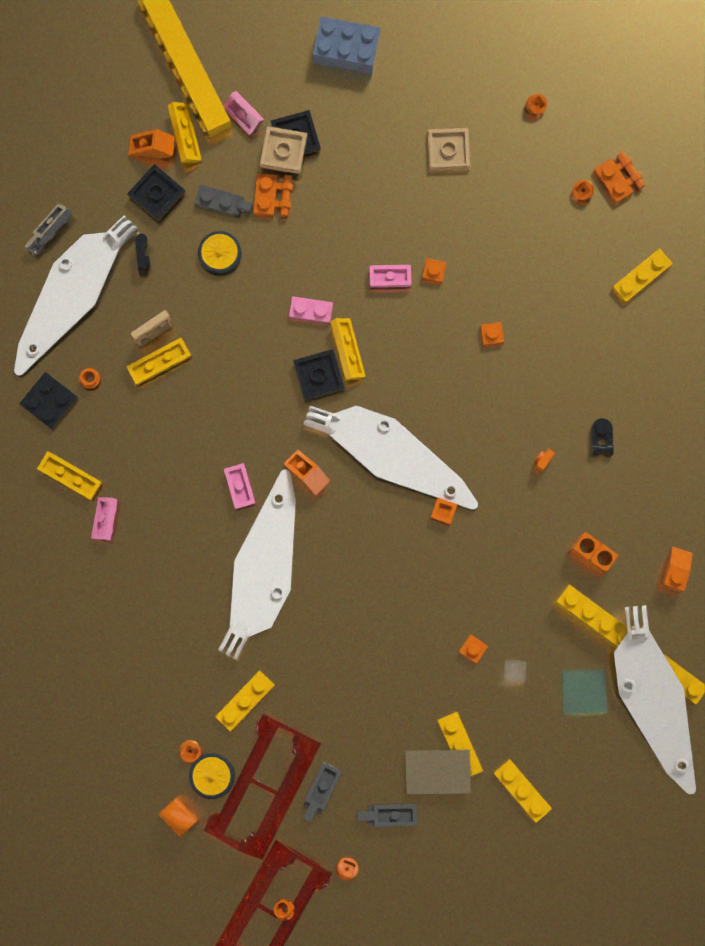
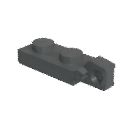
(222, 201)
(47, 228)
(321, 790)
(390, 815)

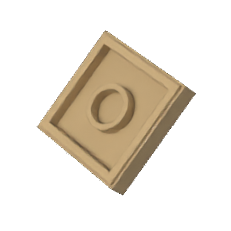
(448, 149)
(283, 150)
(152, 329)

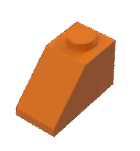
(151, 144)
(307, 472)
(677, 570)

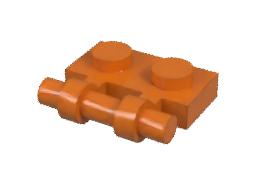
(613, 179)
(265, 195)

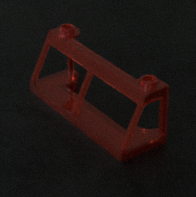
(258, 843)
(277, 858)

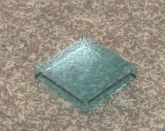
(584, 691)

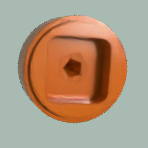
(536, 104)
(583, 190)
(190, 751)
(346, 869)

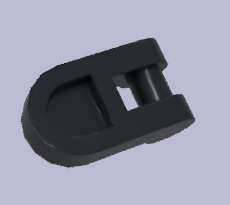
(142, 261)
(602, 430)

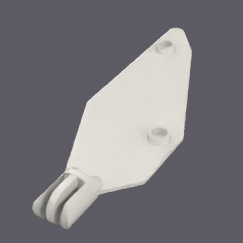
(71, 290)
(391, 452)
(263, 567)
(655, 699)

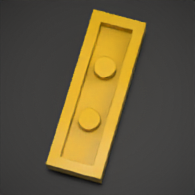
(184, 132)
(642, 275)
(347, 349)
(158, 361)
(69, 475)
(245, 701)
(458, 739)
(522, 791)

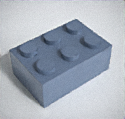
(346, 45)

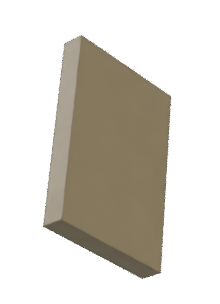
(438, 771)

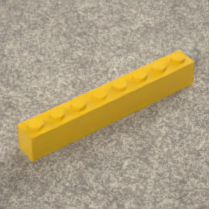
(186, 66)
(613, 633)

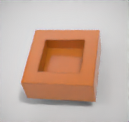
(434, 270)
(492, 334)
(543, 459)
(443, 511)
(473, 649)

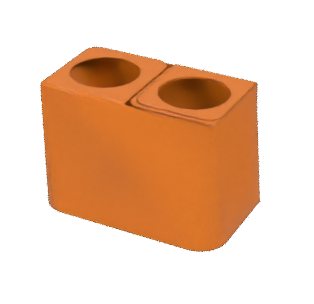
(584, 557)
(178, 816)

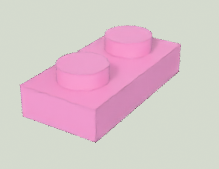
(243, 113)
(390, 276)
(311, 310)
(239, 486)
(104, 518)

